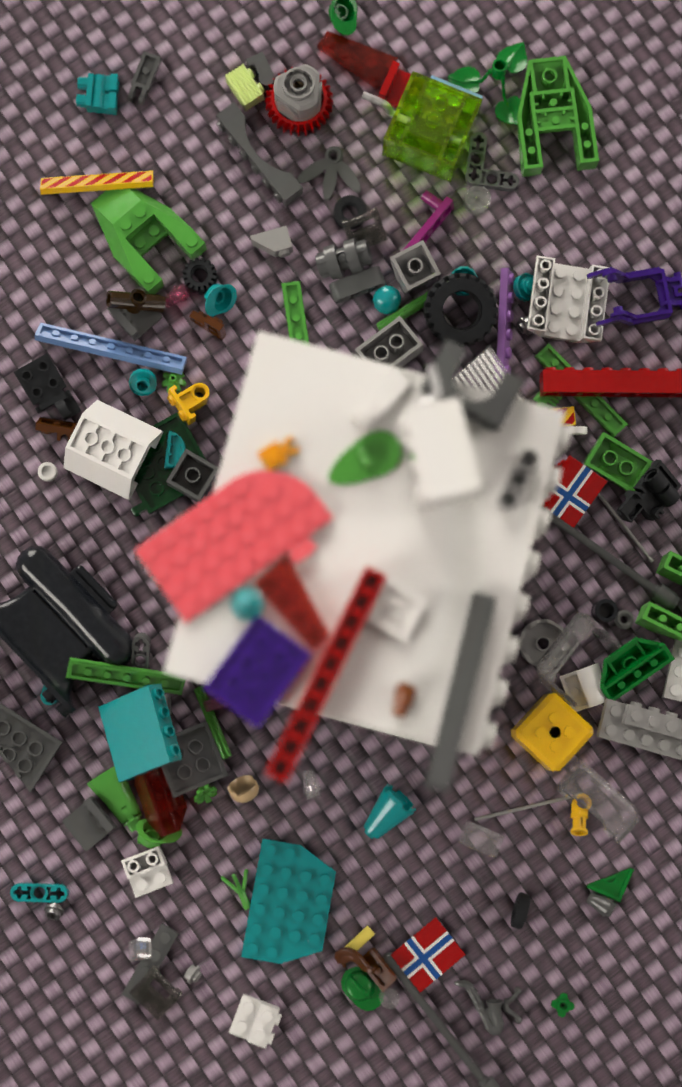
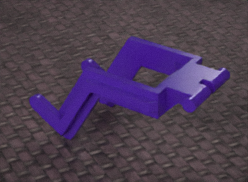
(666, 288)

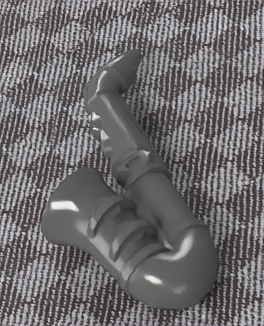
(490, 1016)

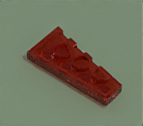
(360, 59)
(290, 598)

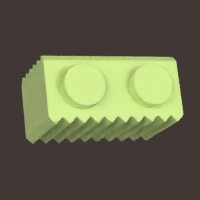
(244, 87)

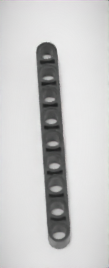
(460, 692)

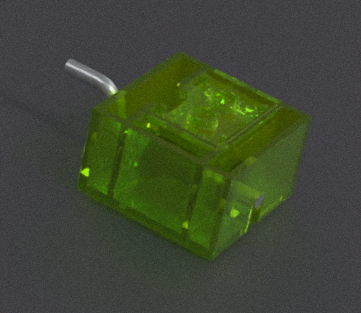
(429, 125)

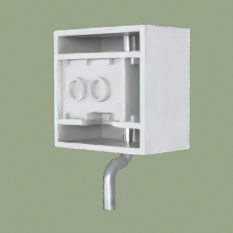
(440, 450)

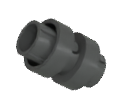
(335, 260)

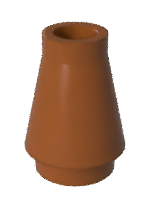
(403, 698)

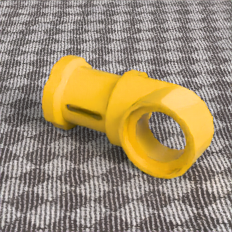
(579, 818)

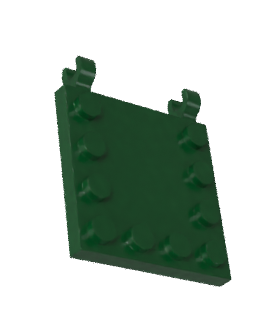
(152, 475)

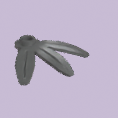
(330, 176)

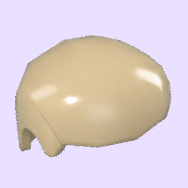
(243, 789)

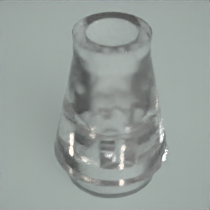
(311, 785)

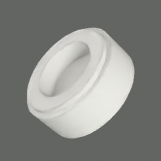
(579, 430)
(47, 471)

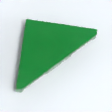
(612, 885)

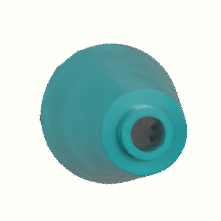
(388, 812)

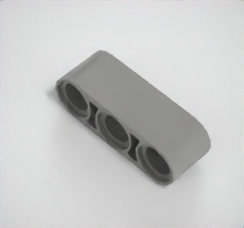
(522, 471)

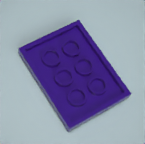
(257, 671)

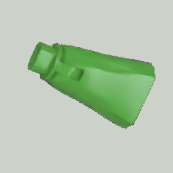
(117, 797)

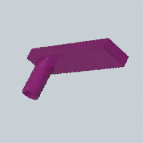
(442, 210)

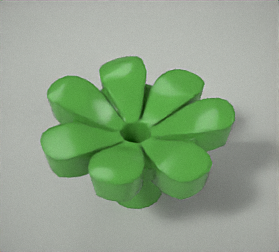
(178, 381)
(205, 793)

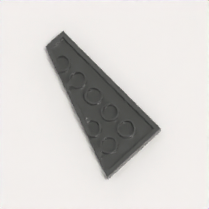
(25, 746)

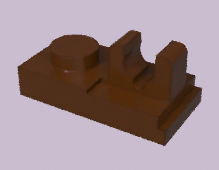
(50, 426)
(383, 974)

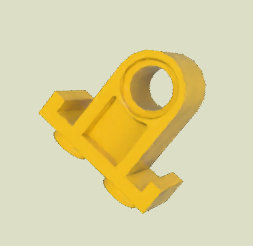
(187, 401)

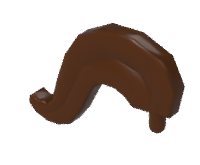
(348, 954)

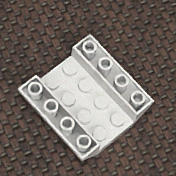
(566, 302)
(109, 448)

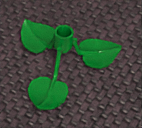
(509, 59)

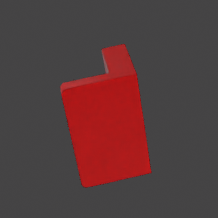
(394, 84)

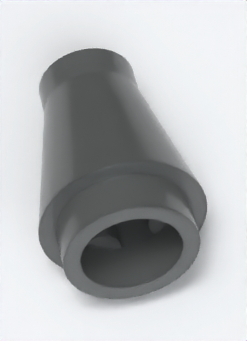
(602, 904)

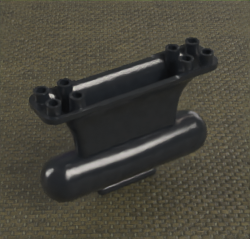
(60, 623)

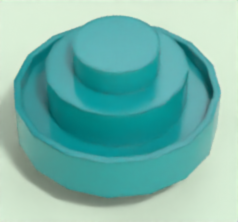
(523, 286)
(142, 382)
(247, 603)

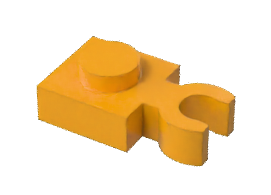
(275, 455)

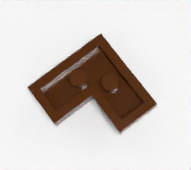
(212, 325)

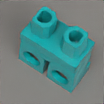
(100, 94)

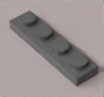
(160, 947)

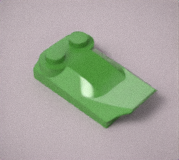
(617, 462)

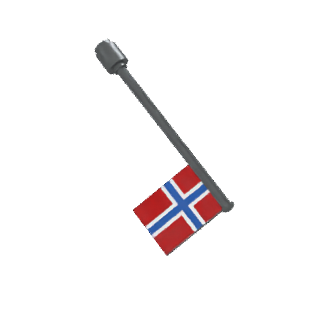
(573, 496)
(418, 965)

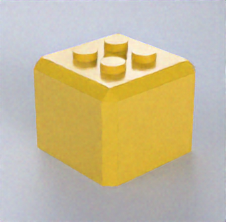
(534, 729)

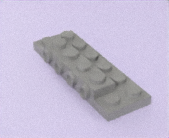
(641, 728)

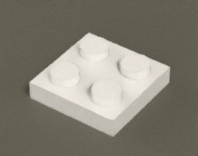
(396, 610)

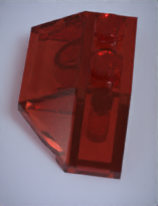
(159, 806)

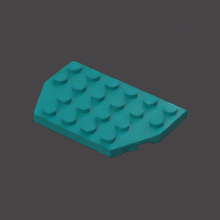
(288, 904)

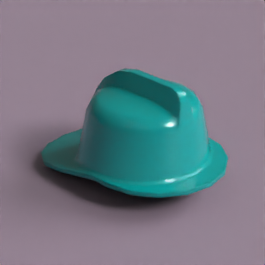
(220, 299)

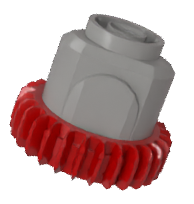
(299, 100)

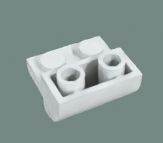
(584, 687)
(147, 871)

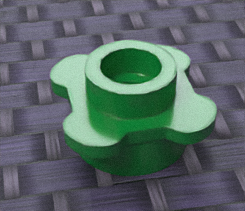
(563, 998)

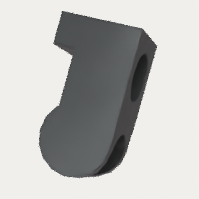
(262, 68)

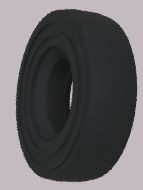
(345, 201)
(520, 910)

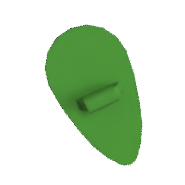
(367, 459)

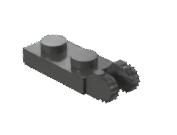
(144, 76)

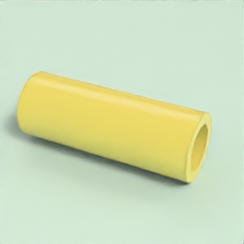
(361, 938)

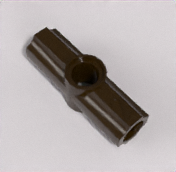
(135, 301)

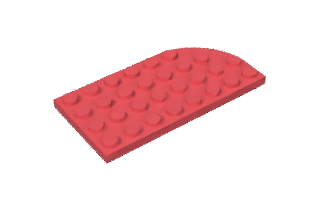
(231, 538)

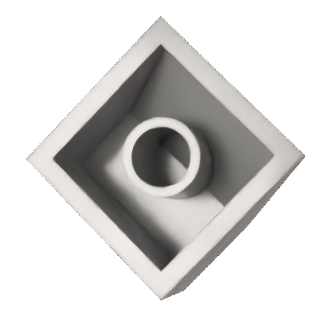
(414, 267)

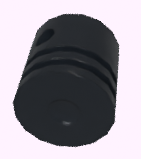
(604, 611)

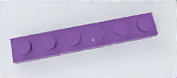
(505, 317)

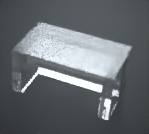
(481, 839)

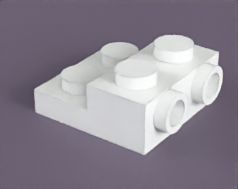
(255, 1021)

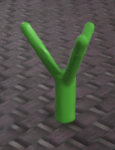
(241, 891)

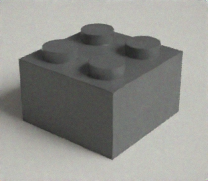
(193, 476)

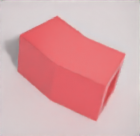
(302, 551)

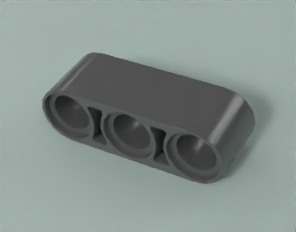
(357, 284)

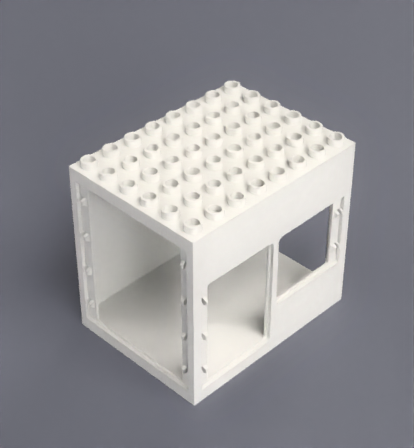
(432, 554)

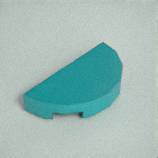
(174, 450)

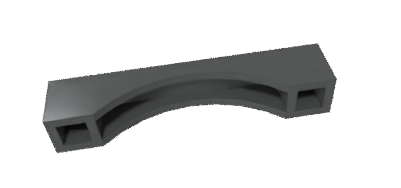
(282, 183)

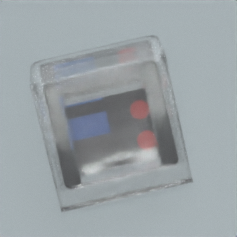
(140, 949)

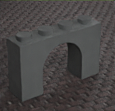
(488, 411)

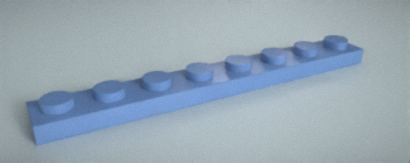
(110, 348)

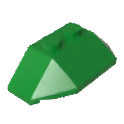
(632, 665)

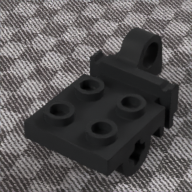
(45, 387)
(653, 493)

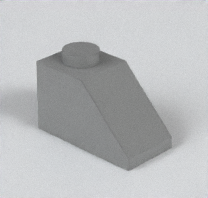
(274, 242)

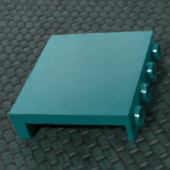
(140, 732)

